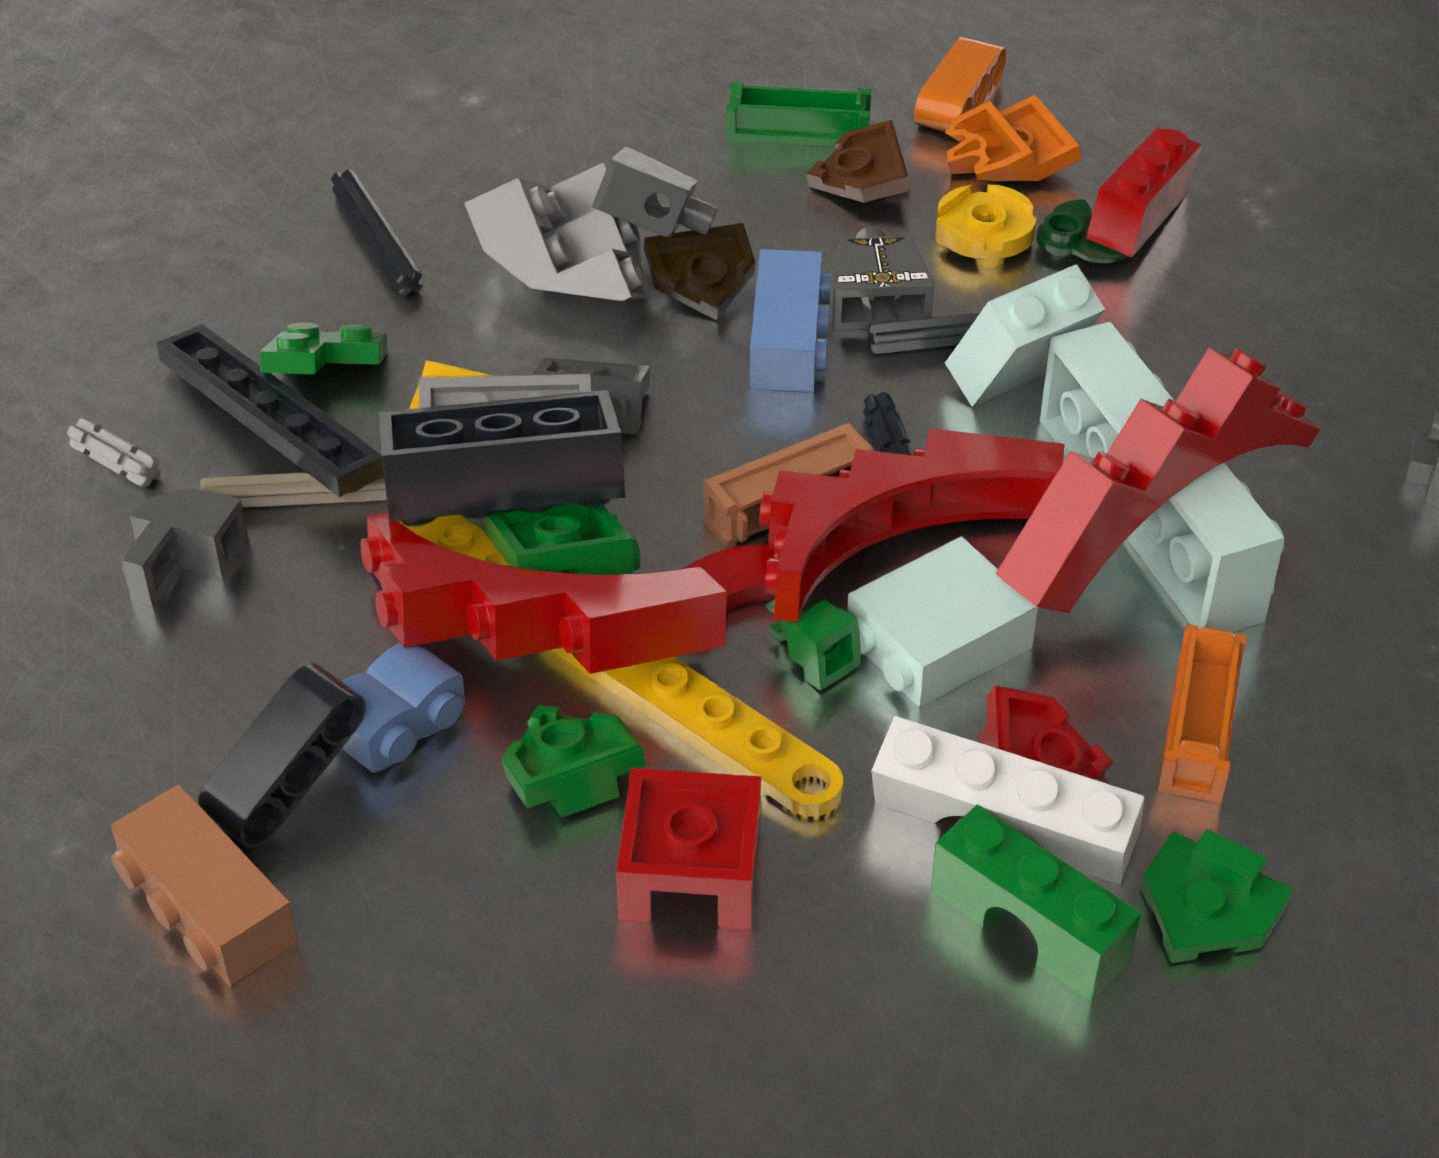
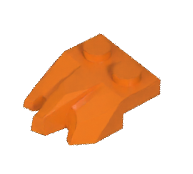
(1011, 143)

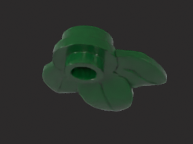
(1066, 233)

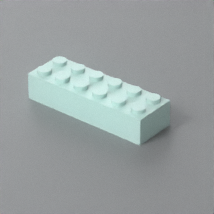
(1208, 540)

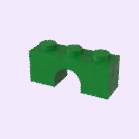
(1078, 925)

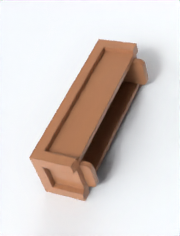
(735, 496)

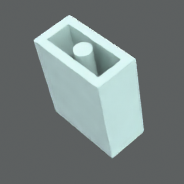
(1014, 331)
(941, 621)

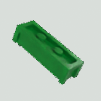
(794, 114)

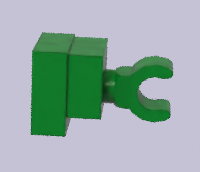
(821, 642)

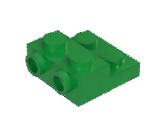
(564, 540)

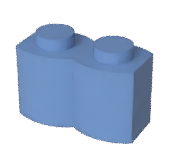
(406, 699)

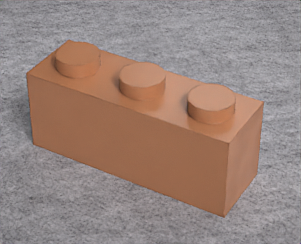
(202, 886)

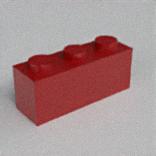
(1143, 191)

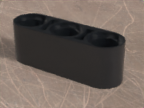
(281, 755)

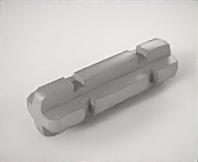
(114, 452)

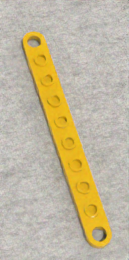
(691, 706)

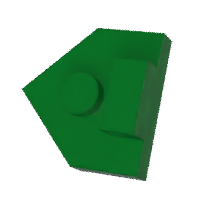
(570, 760)
(1212, 896)

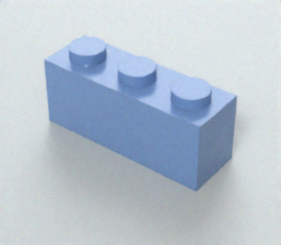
(789, 321)

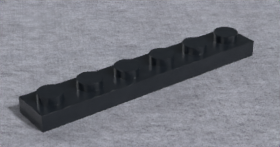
(272, 410)

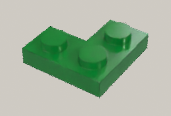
(306, 349)

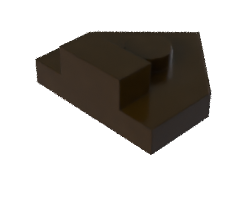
(702, 268)

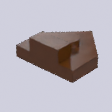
(863, 166)

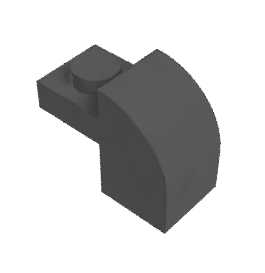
(182, 531)

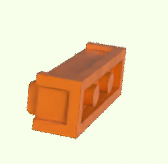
(1202, 714)

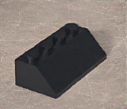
(501, 456)

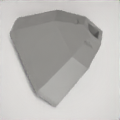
(558, 240)

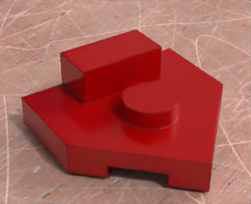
(1039, 730)

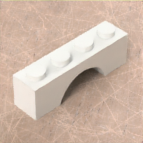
(1065, 813)

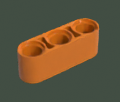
(960, 83)

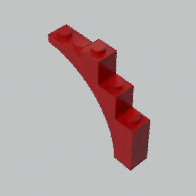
(1157, 453)
(957, 478)
(522, 611)

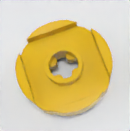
(985, 223)

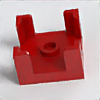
(689, 838)

